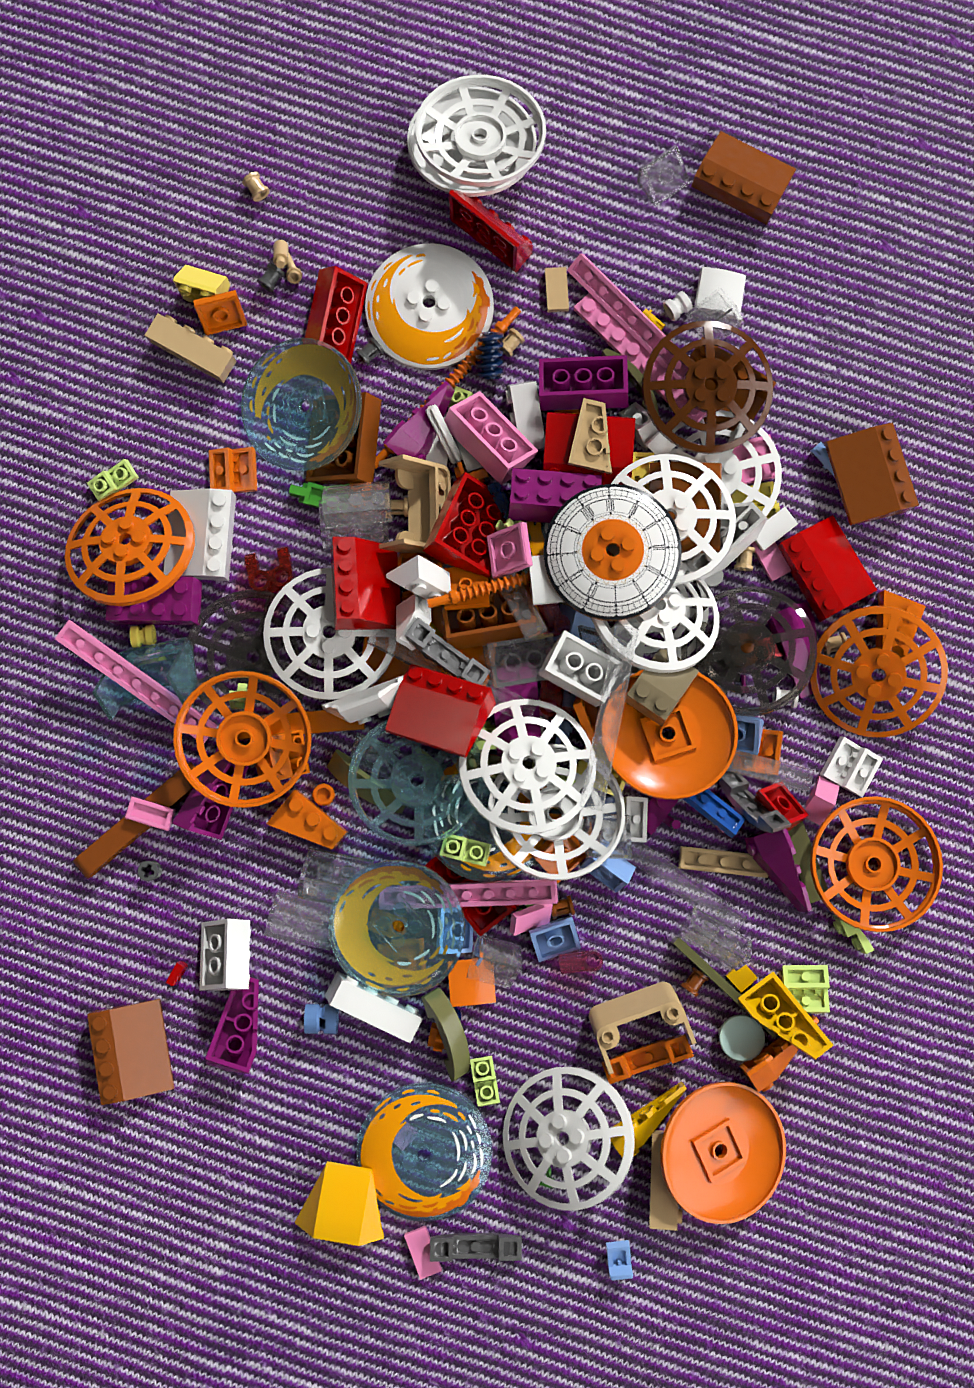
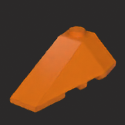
(770, 1063)

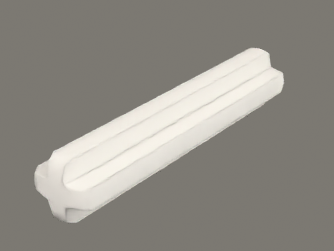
(443, 434)

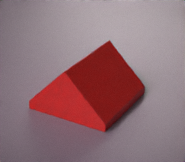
(779, 798)

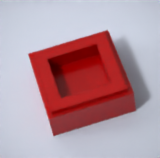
(177, 973)

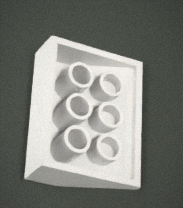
(213, 523)

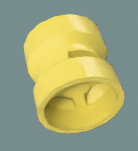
(143, 636)

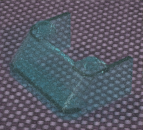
(165, 662)

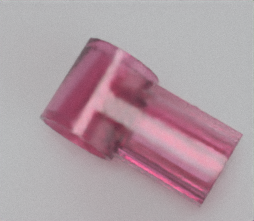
(553, 619)
(577, 961)

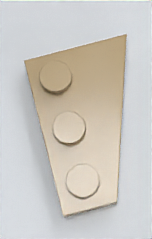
(590, 442)

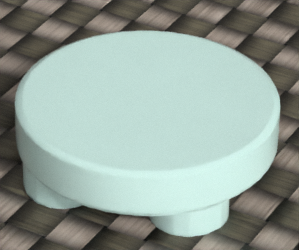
(741, 1037)

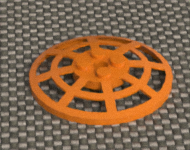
(135, 551)
(884, 659)
(232, 749)
(888, 864)

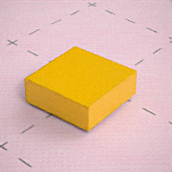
(742, 978)

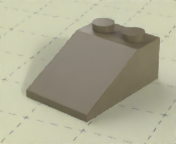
(659, 693)

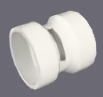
(677, 306)

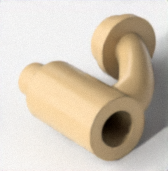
(282, 258)

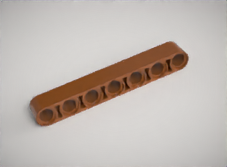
(127, 830)

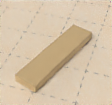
(719, 862)

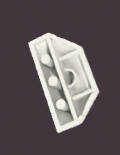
(748, 527)
(365, 703)

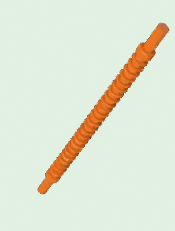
(501, 327)
(454, 596)

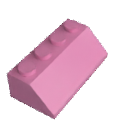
(489, 437)

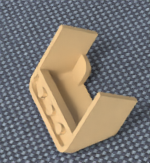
(427, 491)
(629, 1007)

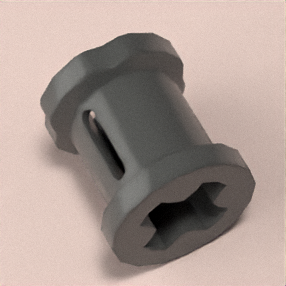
(270, 277)
(370, 351)
(143, 874)

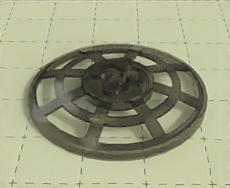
(245, 643)
(763, 652)

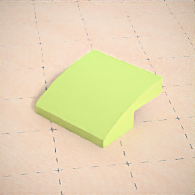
(808, 985)

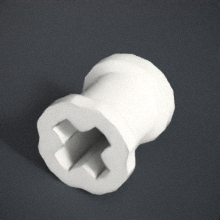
(779, 693)

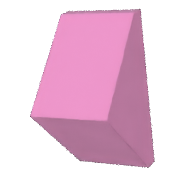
(821, 800)

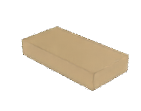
(556, 289)

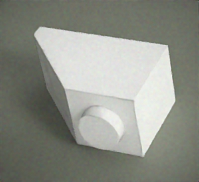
(643, 425)
(406, 615)

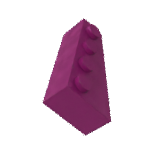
(203, 814)

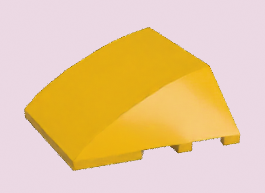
(342, 1206)

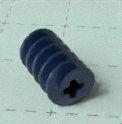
(489, 355)

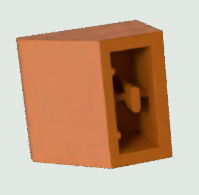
(292, 761)

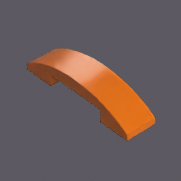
(648, 1057)

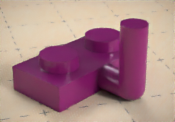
(658, 812)

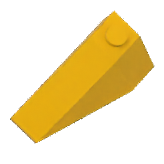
(781, 1012)
(649, 1117)

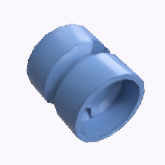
(313, 1019)

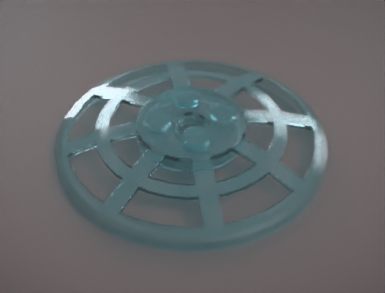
(406, 793)

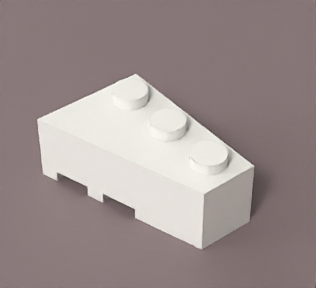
(526, 411)

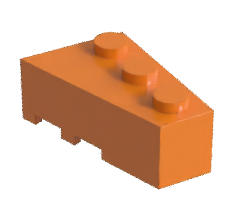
(906, 627)
(306, 820)

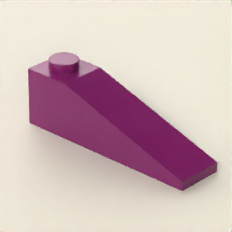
(418, 434)
(802, 644)
(774, 855)
(236, 1034)

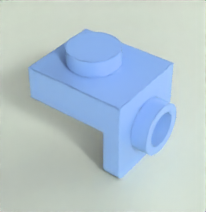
(619, 1260)

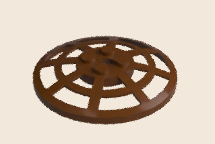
(696, 392)

